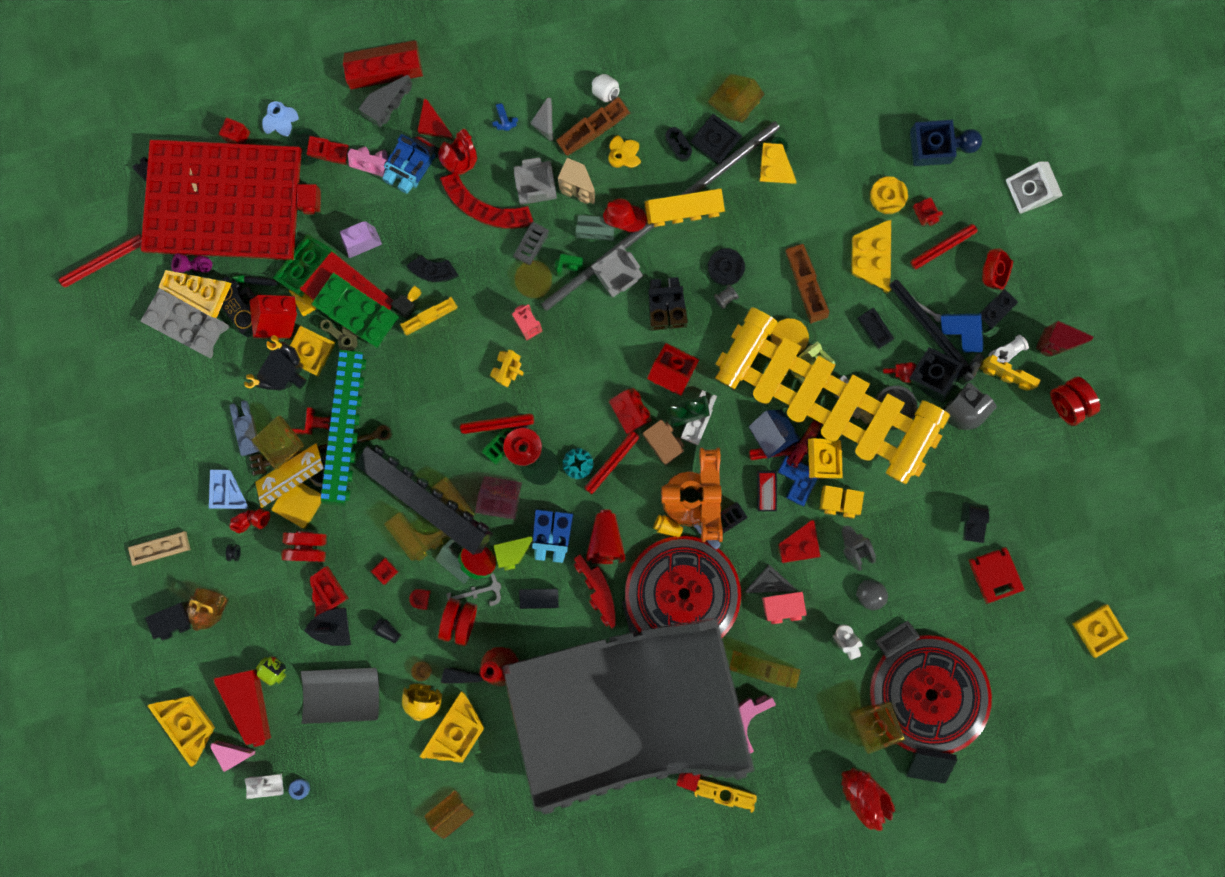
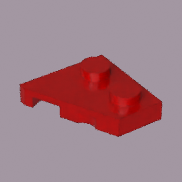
(800, 545)
(326, 591)

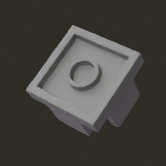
(534, 181)
(617, 270)

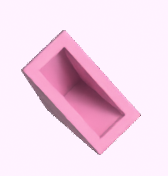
(229, 754)

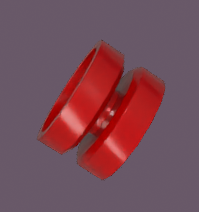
(1075, 401)
(304, 546)
(456, 622)

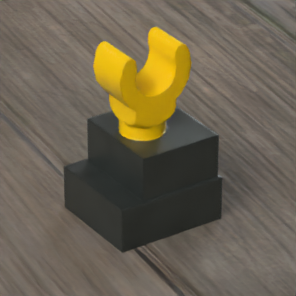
(404, 305)

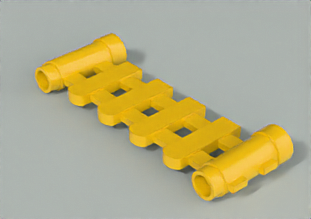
(920, 432)

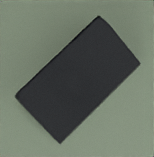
(538, 598)

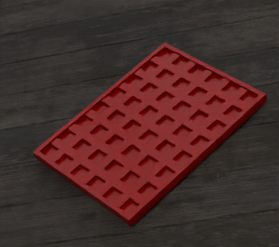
(241, 201)

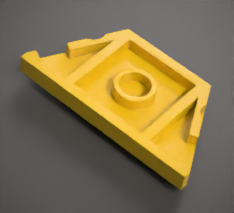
(873, 255)
(185, 725)
(455, 733)

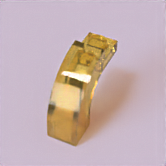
(764, 670)

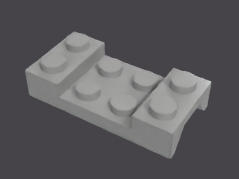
(183, 323)

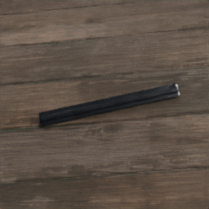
(926, 322)

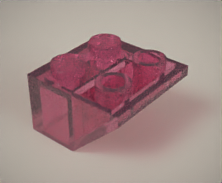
(498, 498)

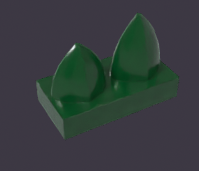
(689, 411)

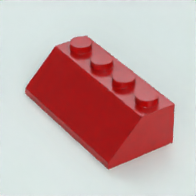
(382, 64)

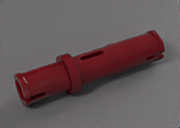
(801, 448)

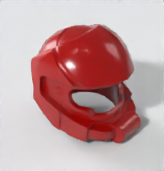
(459, 155)

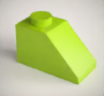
(512, 552)

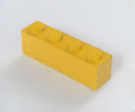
(684, 206)

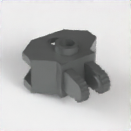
(857, 547)

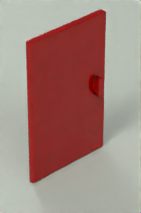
(336, 265)

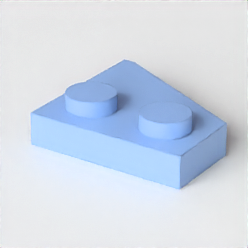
(224, 491)

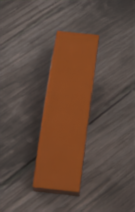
(593, 126)

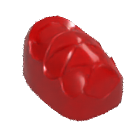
(997, 269)

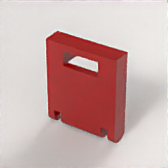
(995, 571)

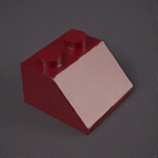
(1061, 338)

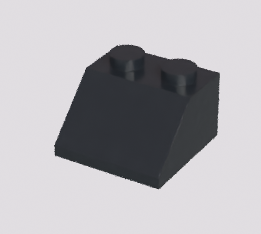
(936, 374)

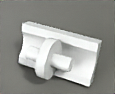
(847, 641)
(264, 786)

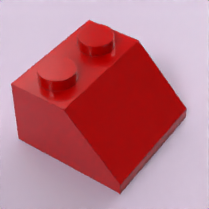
(273, 316)
(673, 369)

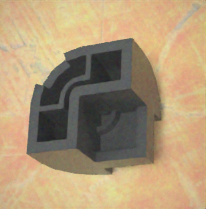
(969, 408)

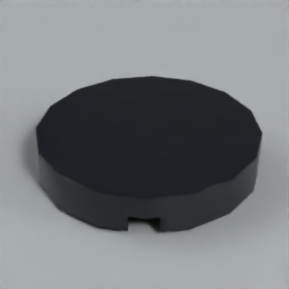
(726, 267)

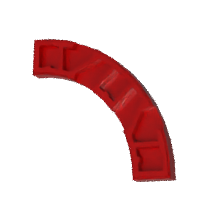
(481, 211)

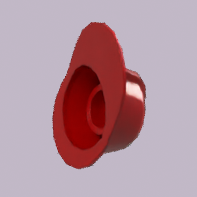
(624, 216)

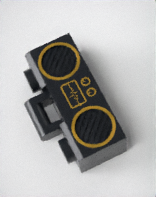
(237, 307)

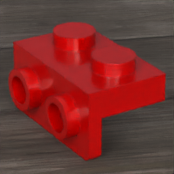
(630, 410)

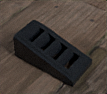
(740, 512)
(456, 675)

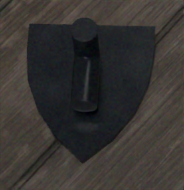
(330, 628)

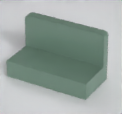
(593, 228)
(449, 559)

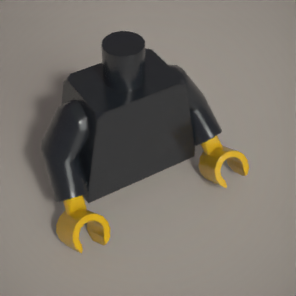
(279, 369)

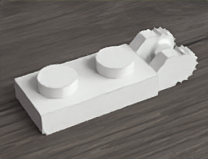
(694, 430)

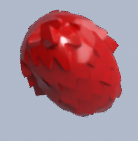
(867, 798)

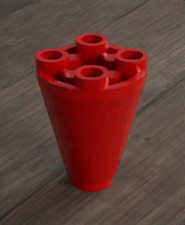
(493, 661)

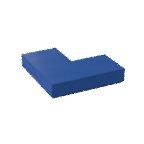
(968, 326)
(802, 483)

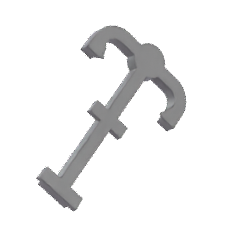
(496, 587)

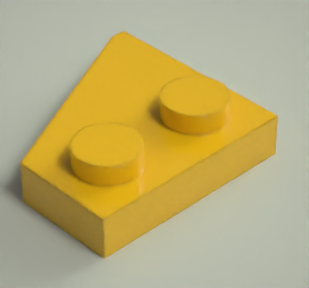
(775, 165)

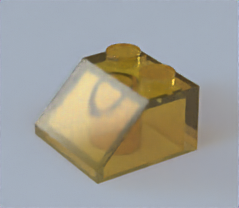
(737, 97)
(877, 726)

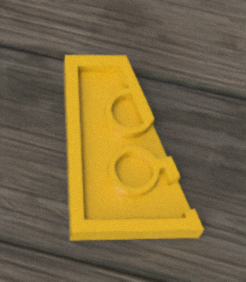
(1004, 370)

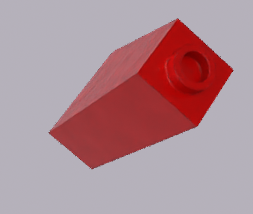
(246, 705)

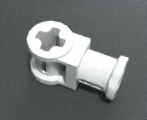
(1011, 349)

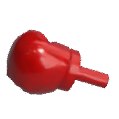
(902, 370)

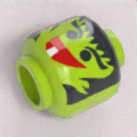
(271, 670)

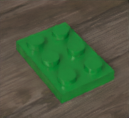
(307, 259)

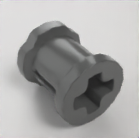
(726, 296)

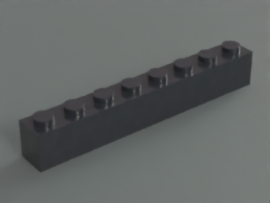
(424, 499)

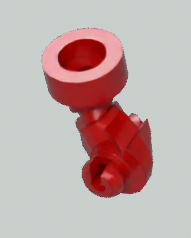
(257, 518)

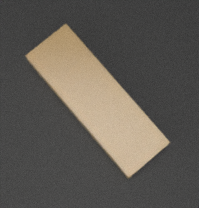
(159, 548)

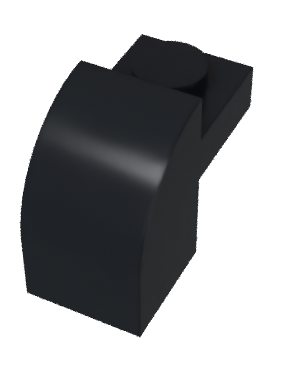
(975, 519)

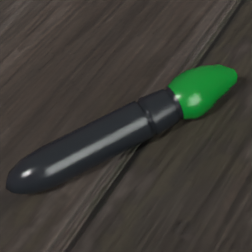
(255, 280)

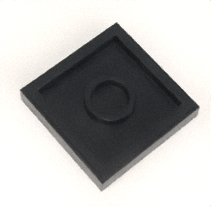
(715, 139)
(931, 765)

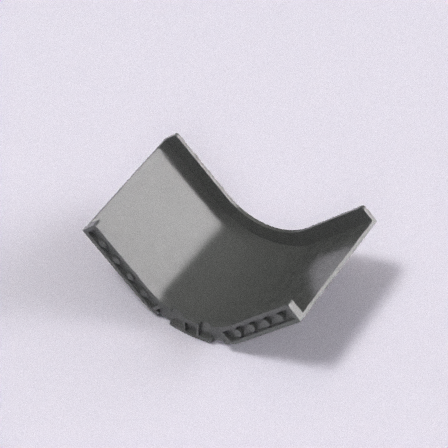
(627, 713)

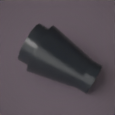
(386, 630)

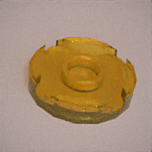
(533, 280)

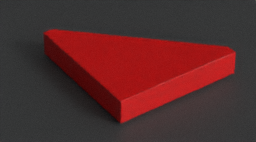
(431, 123)

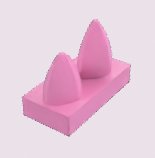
(369, 163)

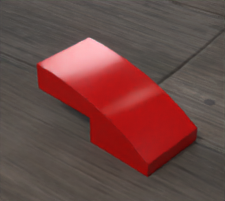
(327, 151)

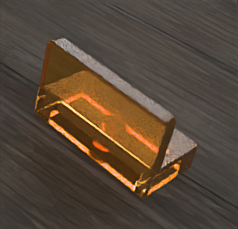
(448, 815)

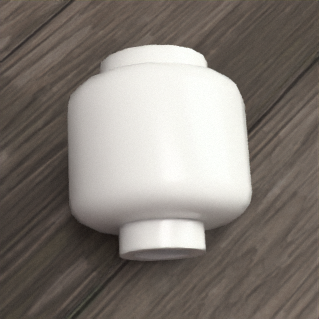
(605, 88)

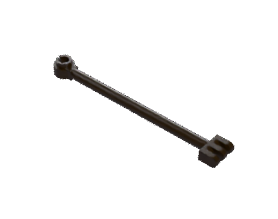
(263, 463)

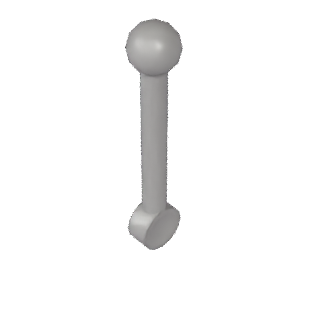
(937, 317)

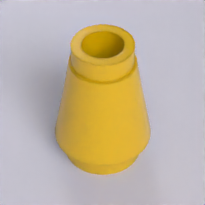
(667, 526)

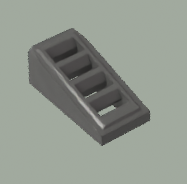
(537, 233)

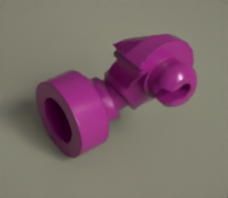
(199, 264)

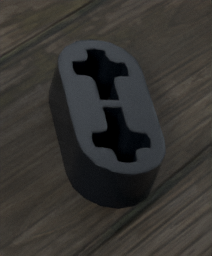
(675, 147)

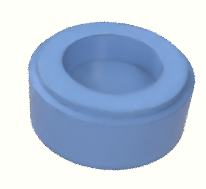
(299, 788)

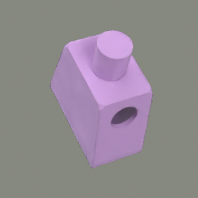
(359, 238)

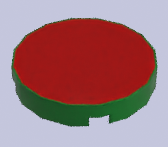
(477, 565)

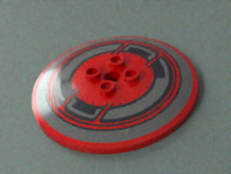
(679, 564)
(961, 690)

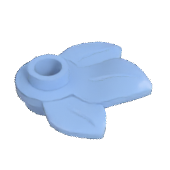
(281, 121)

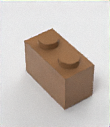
(663, 442)

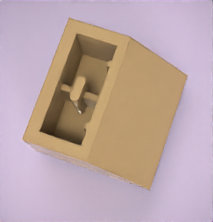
(576, 182)

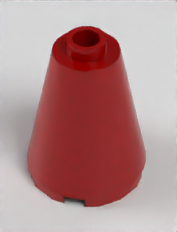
(605, 540)

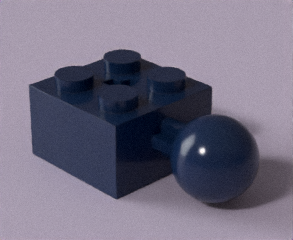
(936, 143)

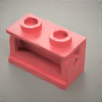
(526, 321)
(784, 606)

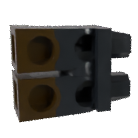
(667, 298)

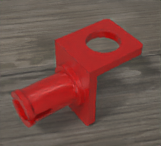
(313, 422)

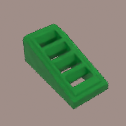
(486, 450)

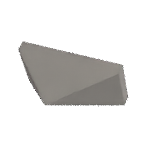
(543, 120)

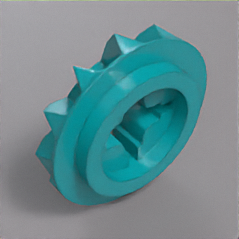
(586, 467)

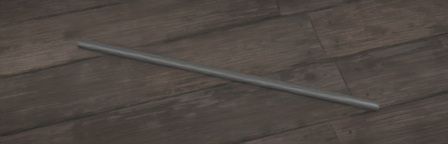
(697, 187)

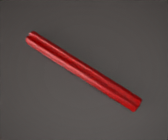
(101, 261)

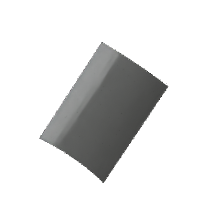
(340, 695)

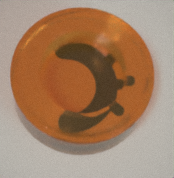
(421, 671)

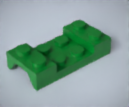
(355, 310)

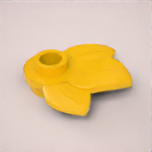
(626, 151)

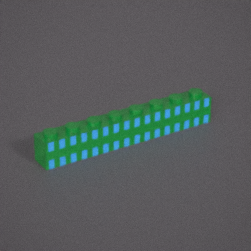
(342, 428)

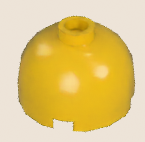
(420, 701)

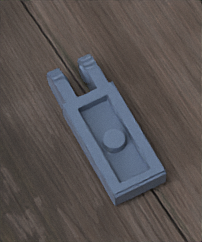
(244, 429)

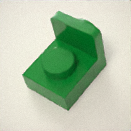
(570, 262)

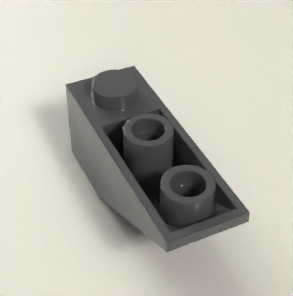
(383, 101)

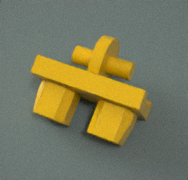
(509, 368)

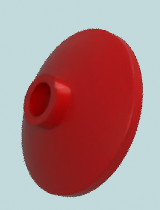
(523, 437)

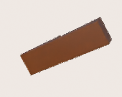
(807, 284)

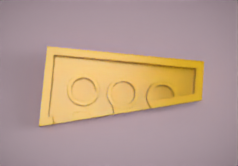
(196, 291)

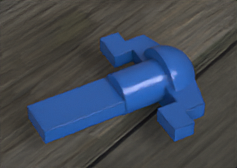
(506, 124)

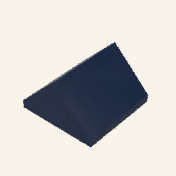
(774, 432)

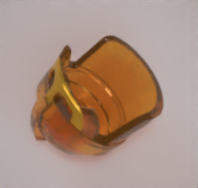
(205, 608)

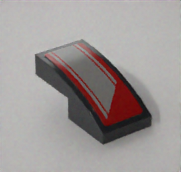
(425, 146)
(766, 490)

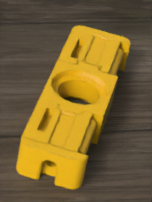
(428, 316)
(738, 797)

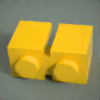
(851, 501)

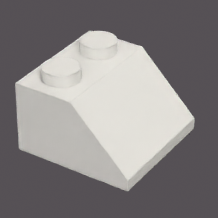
(1034, 187)

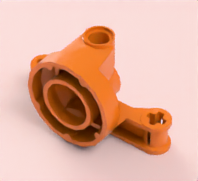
(703, 512)

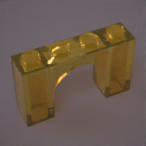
(412, 541)

